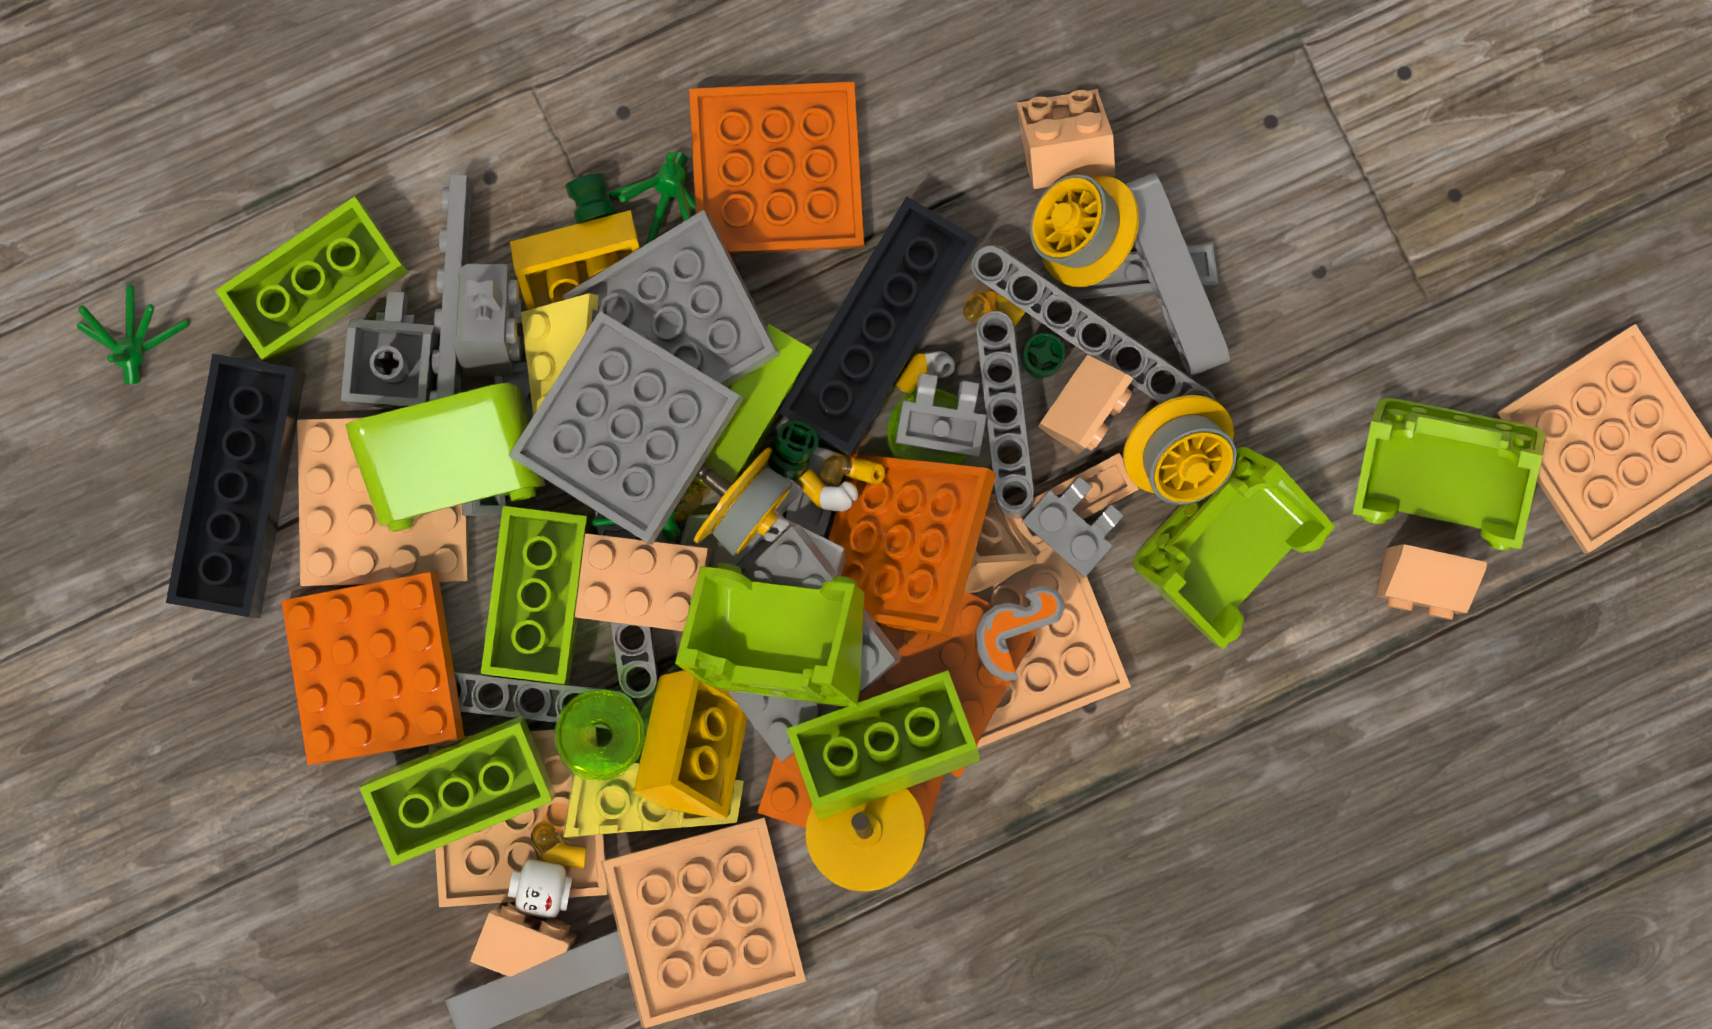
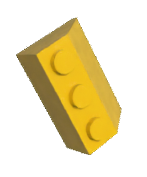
(569, 256)
(691, 747)

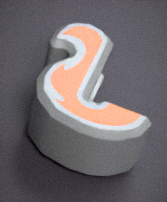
(1009, 620)

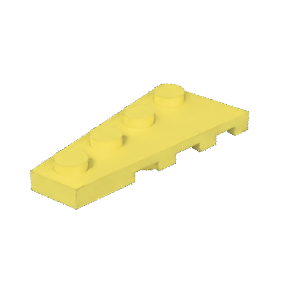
(551, 338)
(616, 808)

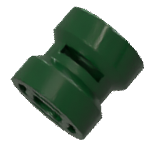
(590, 197)
(1046, 349)
(793, 449)

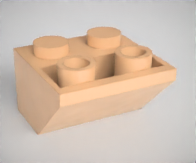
(1066, 137)
(1085, 403)
(518, 942)

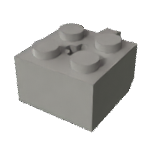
(488, 320)
(374, 343)

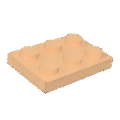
(638, 581)

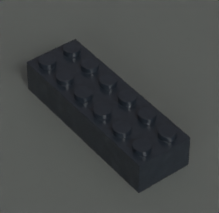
(878, 326)
(236, 486)

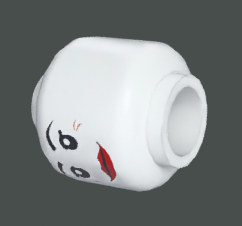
(540, 889)

